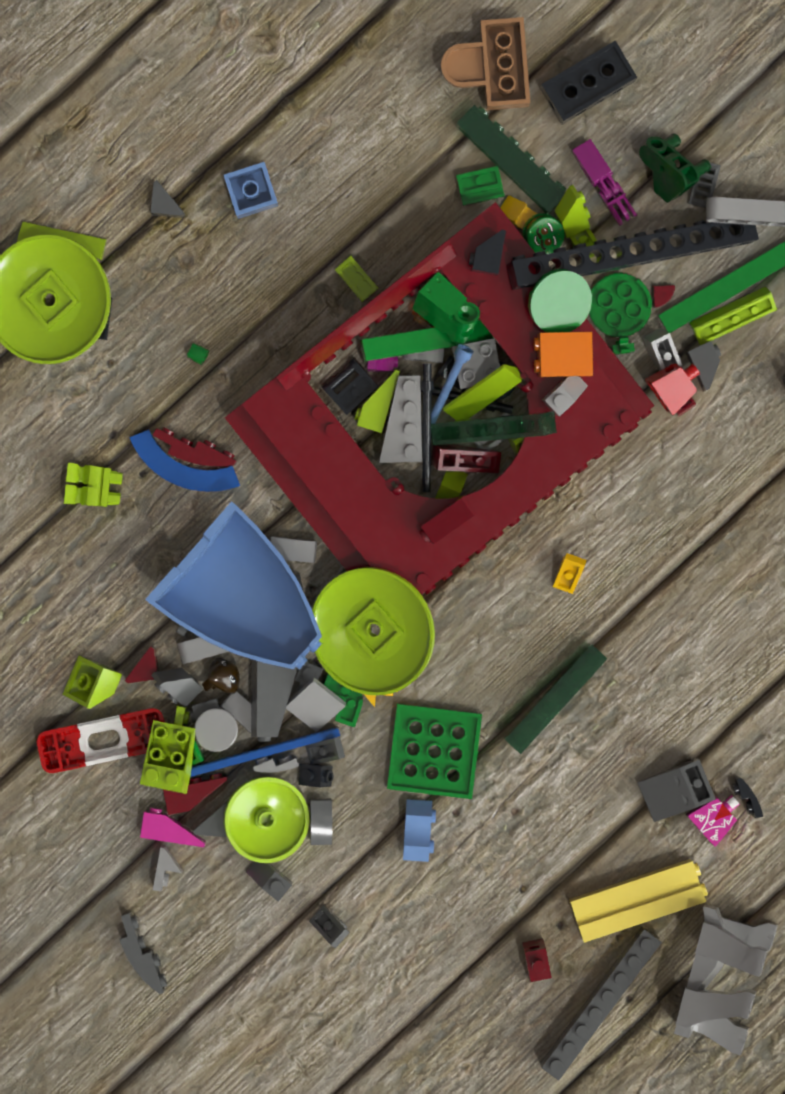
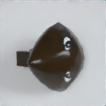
(223, 676)

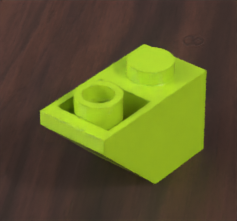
(572, 212)

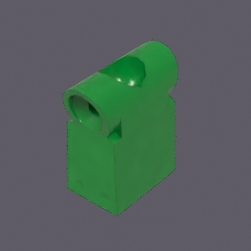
(447, 309)

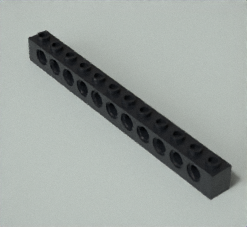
(522, 278)

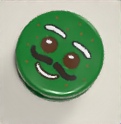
(543, 233)

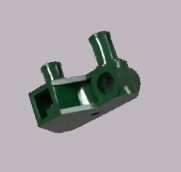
(669, 180)

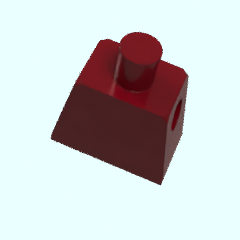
(536, 960)

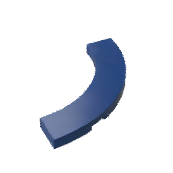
(180, 474)

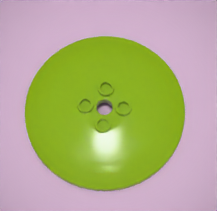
(81, 294)
(350, 649)

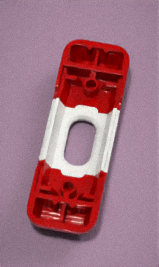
(69, 747)

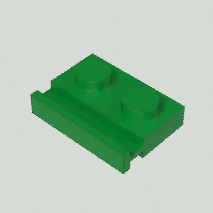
(480, 186)

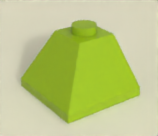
(91, 682)

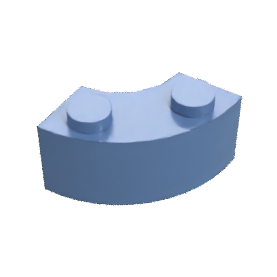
(418, 830)

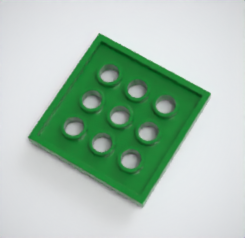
(425, 739)

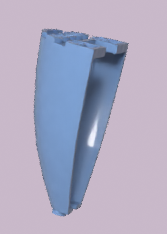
(240, 595)

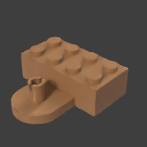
(495, 63)

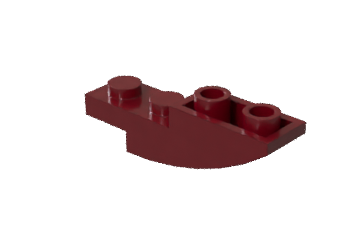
(202, 454)

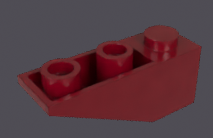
(196, 792)

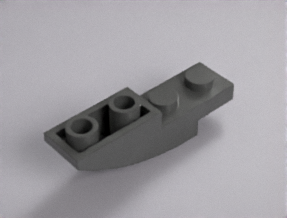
(142, 961)

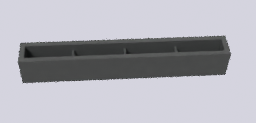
(600, 1003)

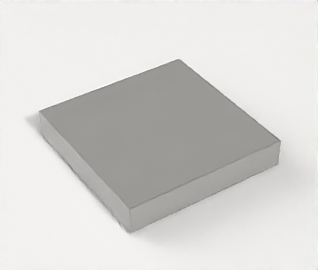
(315, 704)

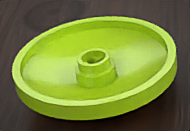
(266, 819)

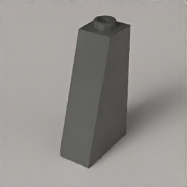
(269, 698)

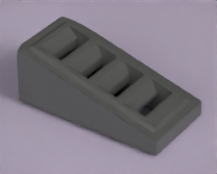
(702, 203)

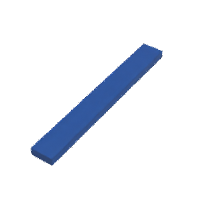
(265, 751)

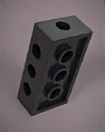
(588, 68)

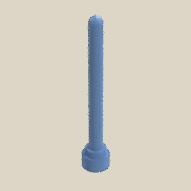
(462, 355)

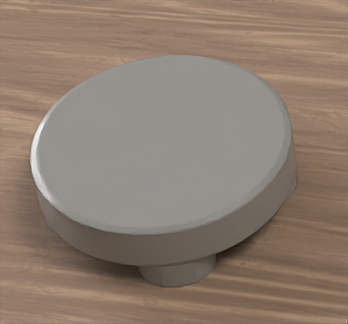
(216, 729)

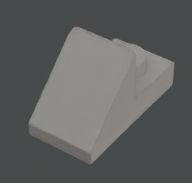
(165, 863)

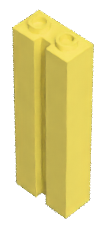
(638, 900)

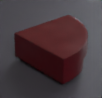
(662, 294)

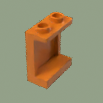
(564, 354)

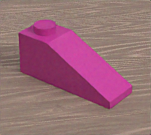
(165, 828)

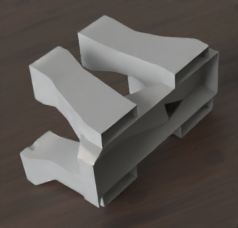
(710, 1011)

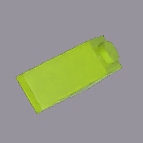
(376, 408)

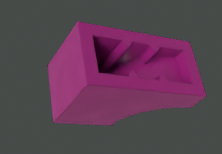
(383, 365)

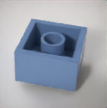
(251, 190)

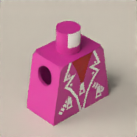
(714, 818)

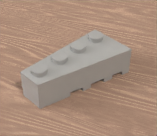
(404, 426)

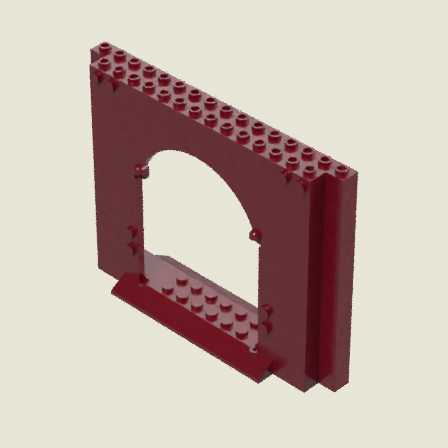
(347, 497)

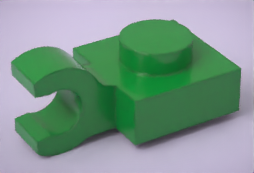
(623, 346)

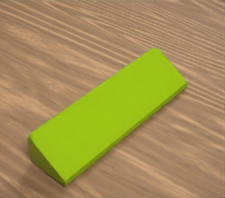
(93, 244)
(733, 315)
(483, 392)

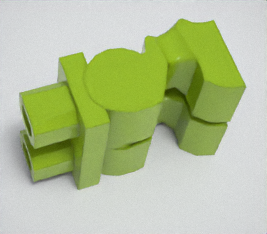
(98, 486)

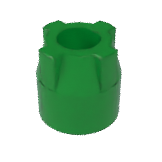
(198, 353)

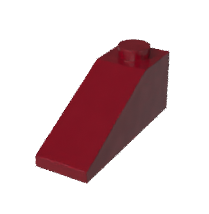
(464, 458)

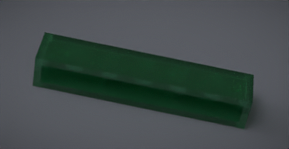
(511, 159)
(494, 428)
(555, 698)

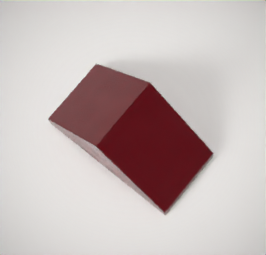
(144, 668)

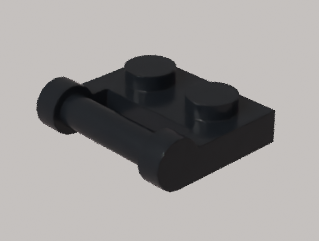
(353, 393)

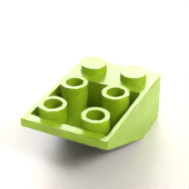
(169, 757)

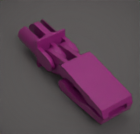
(599, 172)

